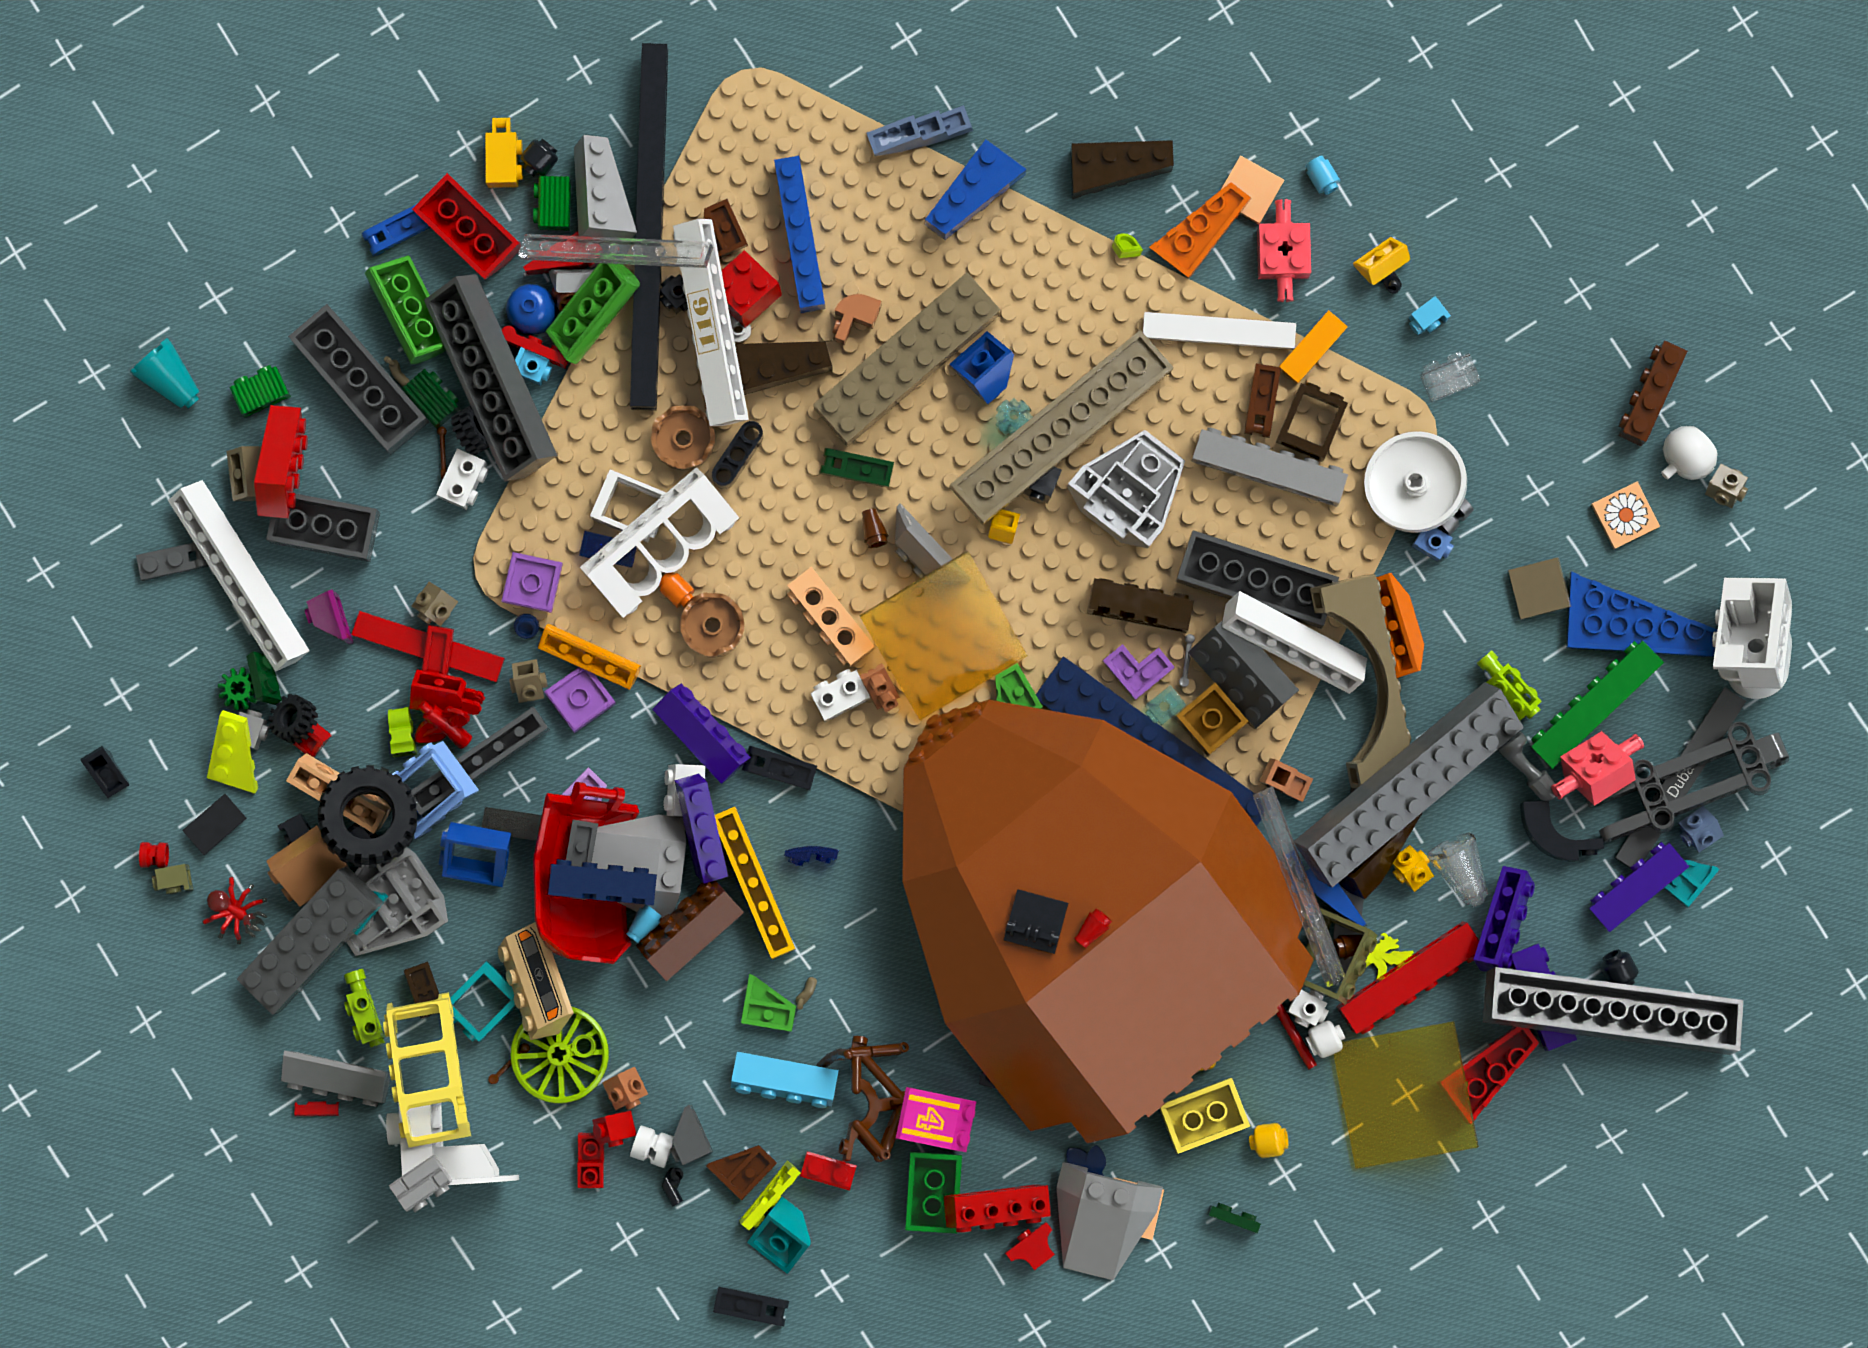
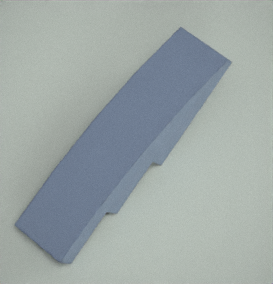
(919, 132)

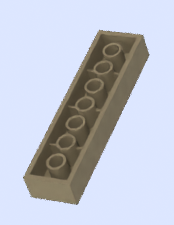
(907, 359)

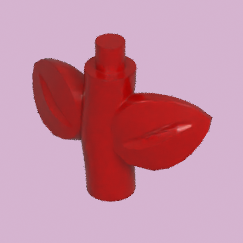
(443, 723)

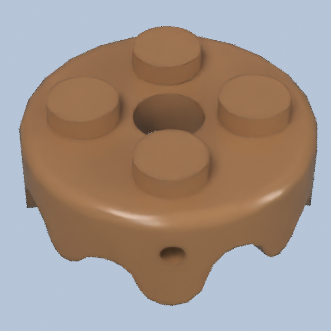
(677, 420)
(702, 609)

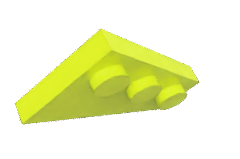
(231, 753)
(770, 1195)

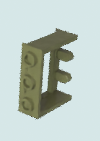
(1357, 964)

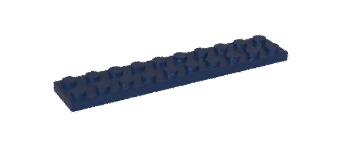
(1078, 693)

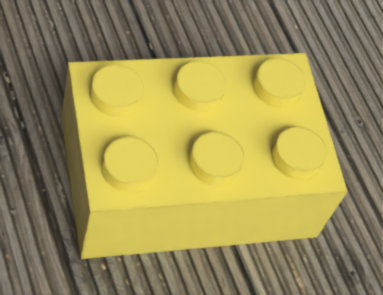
(1204, 1115)

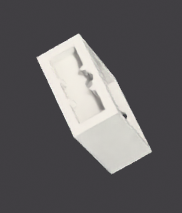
(606, 495)

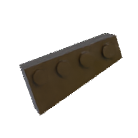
(1117, 163)
(1140, 605)

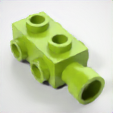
(1513, 689)
(362, 1016)

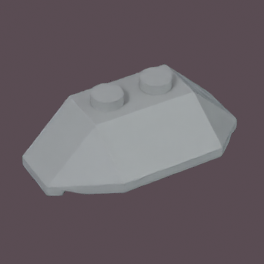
(917, 544)

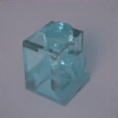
(1174, 701)

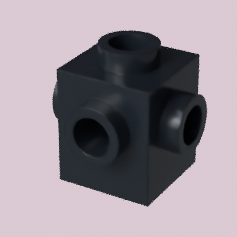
(669, 299)

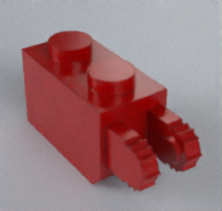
(444, 691)

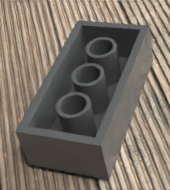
(327, 528)
(1243, 673)

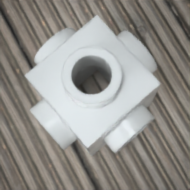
(1299, 1004)

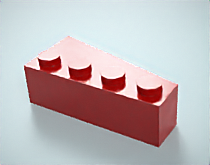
(1495, 1064)

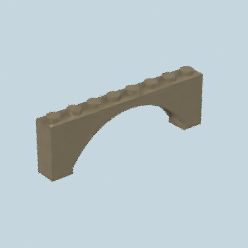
(1359, 608)

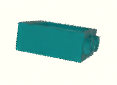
(470, 1031)

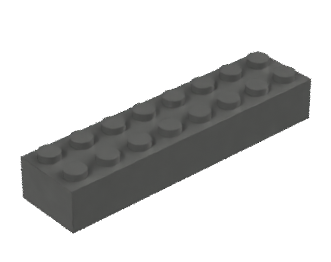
(490, 377)

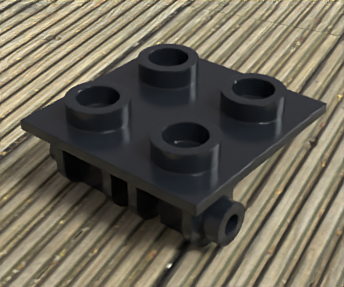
(1036, 921)

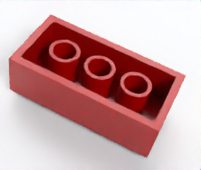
(280, 461)

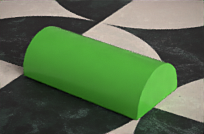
(402, 300)
(592, 310)

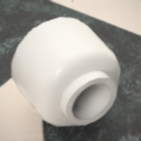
(1325, 1039)

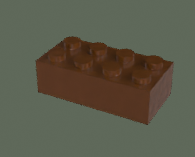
(689, 929)

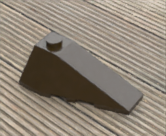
(1371, 872)

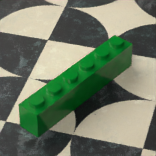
(1597, 703)

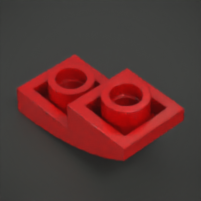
(590, 1162)

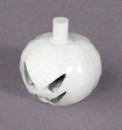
(1689, 453)

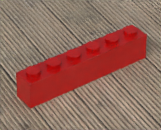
(1409, 978)

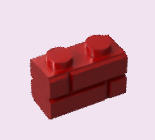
(828, 1170)

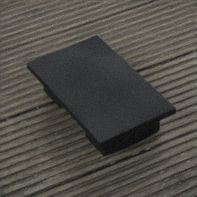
(214, 824)

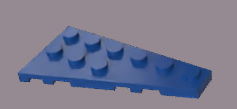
(1613, 619)

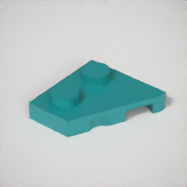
(1691, 882)

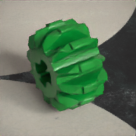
(229, 692)

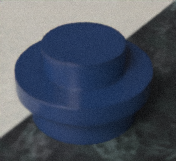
(526, 626)

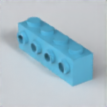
(784, 1079)

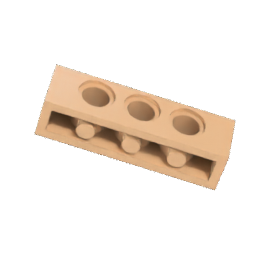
(811, 582)
(314, 776)

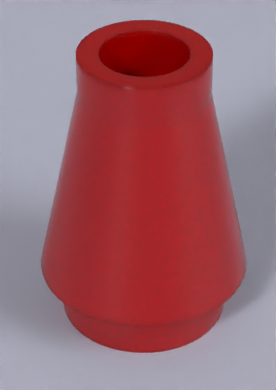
(1093, 927)

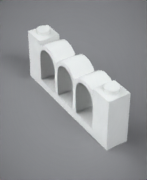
(716, 517)

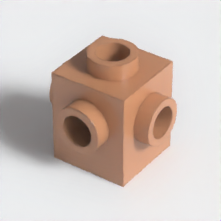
(625, 1089)

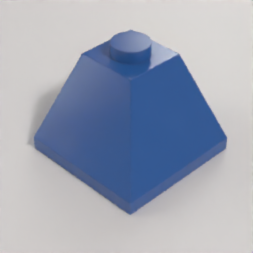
(985, 367)

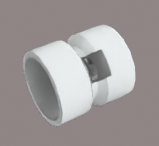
(652, 1146)

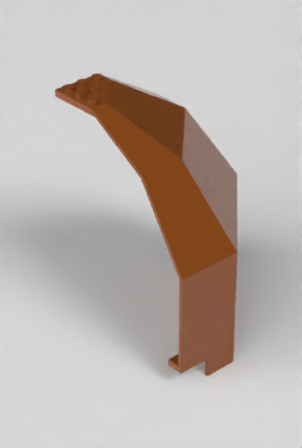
(1108, 824)

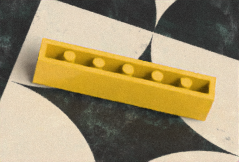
(753, 883)

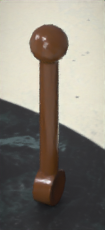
(441, 431)
(494, 1078)

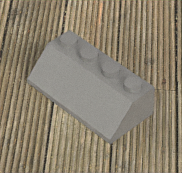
(335, 1077)

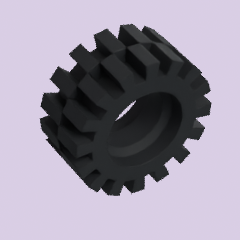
(469, 431)
(302, 724)

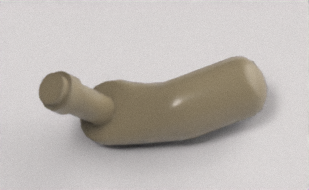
(396, 371)
(808, 991)

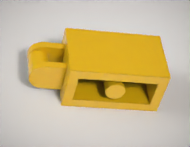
(502, 156)

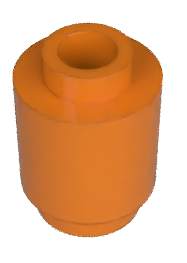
(676, 589)

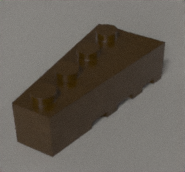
(780, 363)

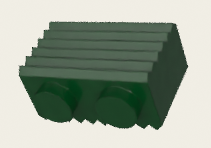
(431, 398)

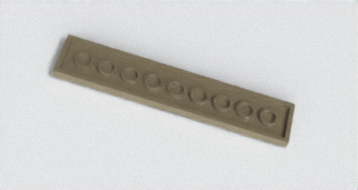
(1061, 427)

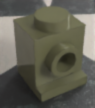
(172, 879)

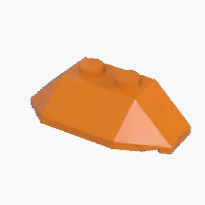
(1403, 626)

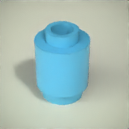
(1322, 175)

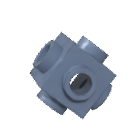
(1700, 829)

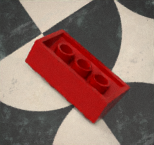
(467, 227)

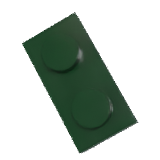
(263, 678)
(1244, 1221)

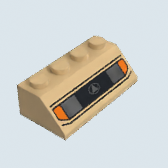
(535, 982)

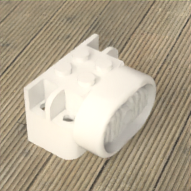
(1754, 635)

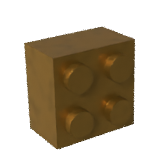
(1211, 719)

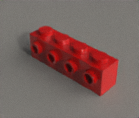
(997, 1206)

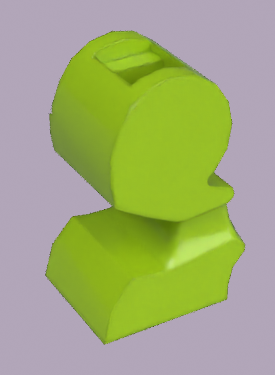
(400, 731)

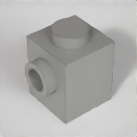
(257, 727)

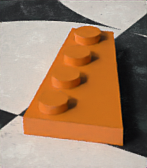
(1198, 234)

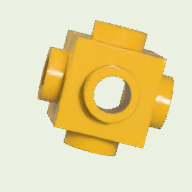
(1412, 868)

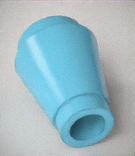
(643, 923)

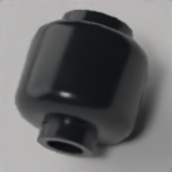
(539, 158)
(1619, 967)

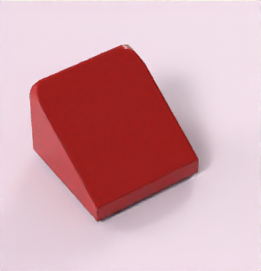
(315, 741)

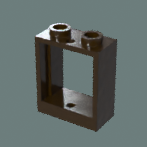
(1304, 446)

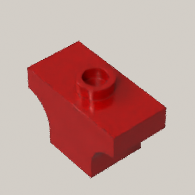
(1032, 1246)

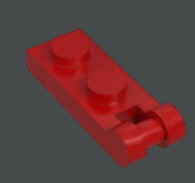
(534, 345)

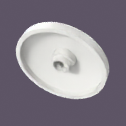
(1415, 482)

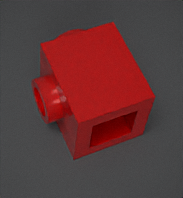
(614, 1128)

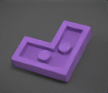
(1138, 676)

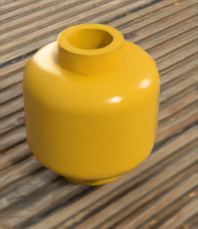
(1269, 1140)

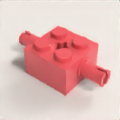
(1271, 260)
(1598, 767)

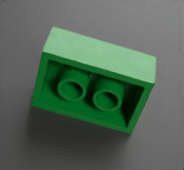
(929, 1181)

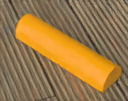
(589, 656)

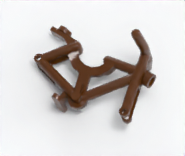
(858, 1129)

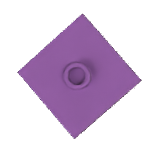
(532, 582)
(579, 698)

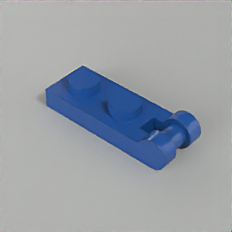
(396, 230)

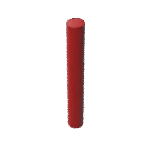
(1295, 1037)

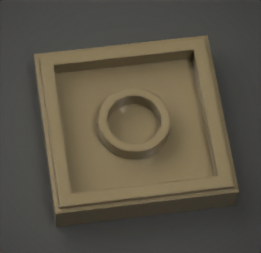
(1539, 588)

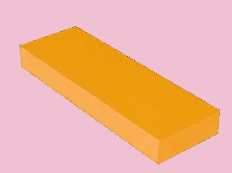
(1313, 347)

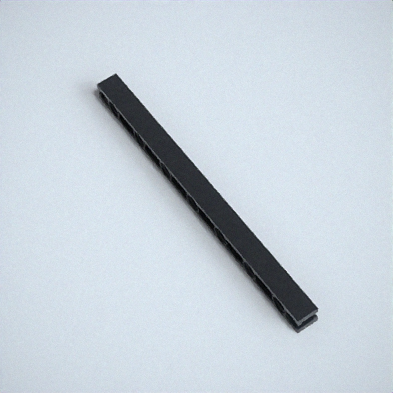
(649, 224)

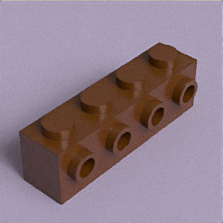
(1653, 392)

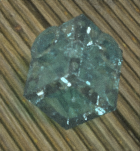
(1006, 409)

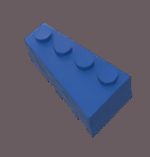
(977, 185)

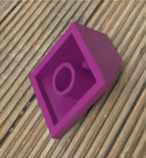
(328, 616)

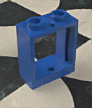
(471, 869)

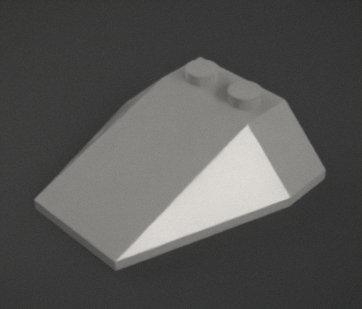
(1129, 489)
(648, 843)
(411, 910)
(1101, 1219)

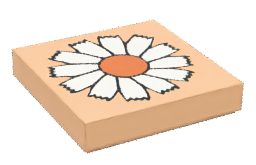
(1625, 515)

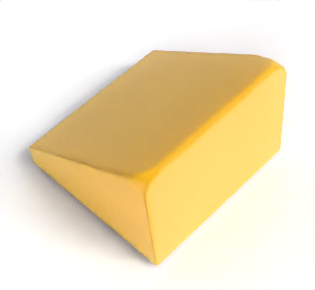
(1004, 526)

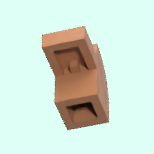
(857, 309)
(1286, 779)

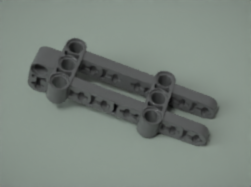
(1769, 753)

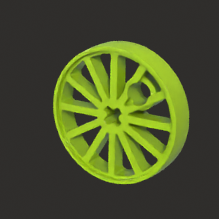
(571, 1050)

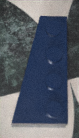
(601, 884)

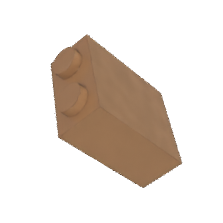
(304, 867)

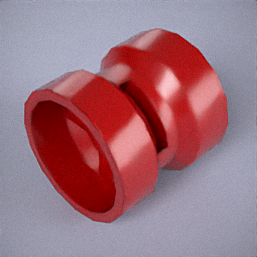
(153, 855)

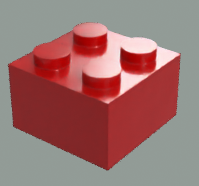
(748, 288)

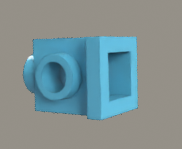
(1428, 316)
(543, 368)

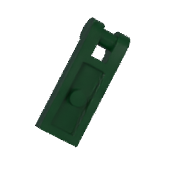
(857, 468)

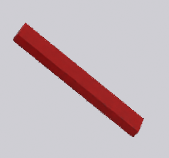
(413, 642)

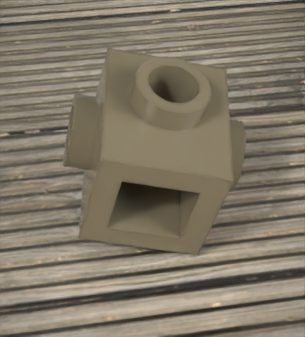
(1727, 486)
(434, 604)
(528, 681)

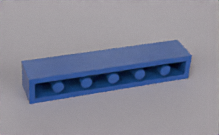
(799, 234)

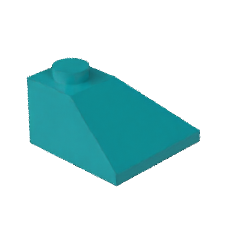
(782, 1235)

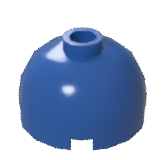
(531, 309)

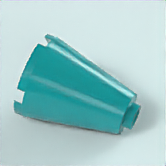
(167, 375)

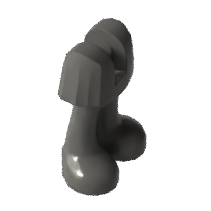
(1538, 781)

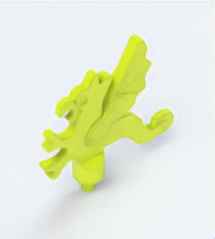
(1379, 955)

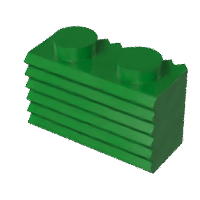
(553, 203)
(259, 391)

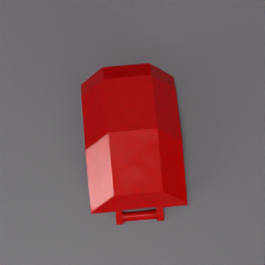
(573, 926)

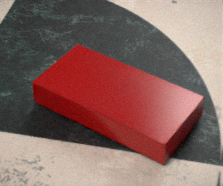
(438, 649)

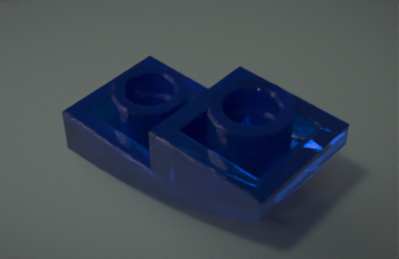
(593, 542)
(803, 854)

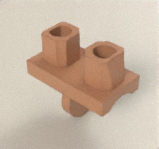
(880, 688)

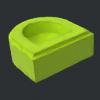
(1126, 246)

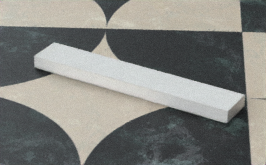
(1219, 330)

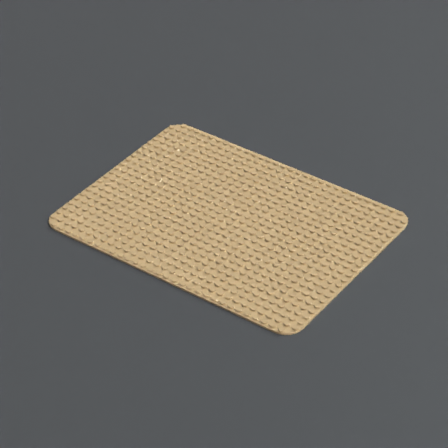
(1061, 314)

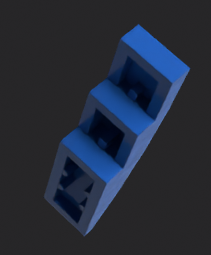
(1335, 898)

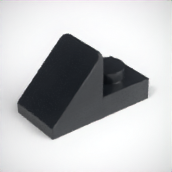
(105, 771)

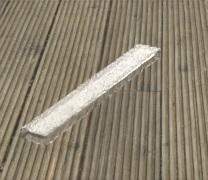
(615, 250)
(1299, 886)

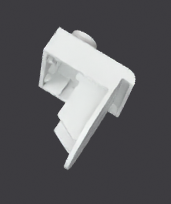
(463, 1163)

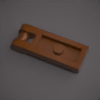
(1262, 399)

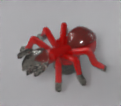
(234, 909)

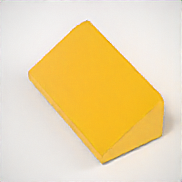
(1382, 260)

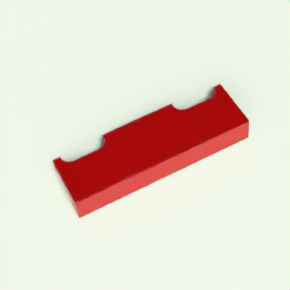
(317, 1108)

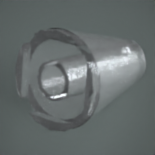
(1461, 868)

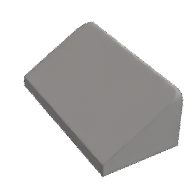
(569, 279)

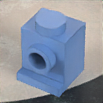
(1423, 544)

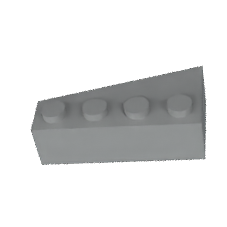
(599, 191)

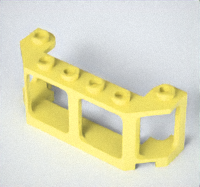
(451, 1093)

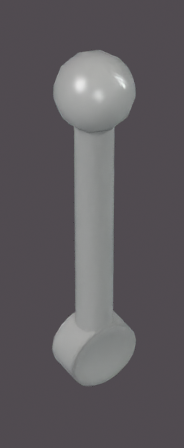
(1184, 681)

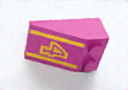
(936, 1119)

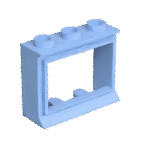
(454, 774)

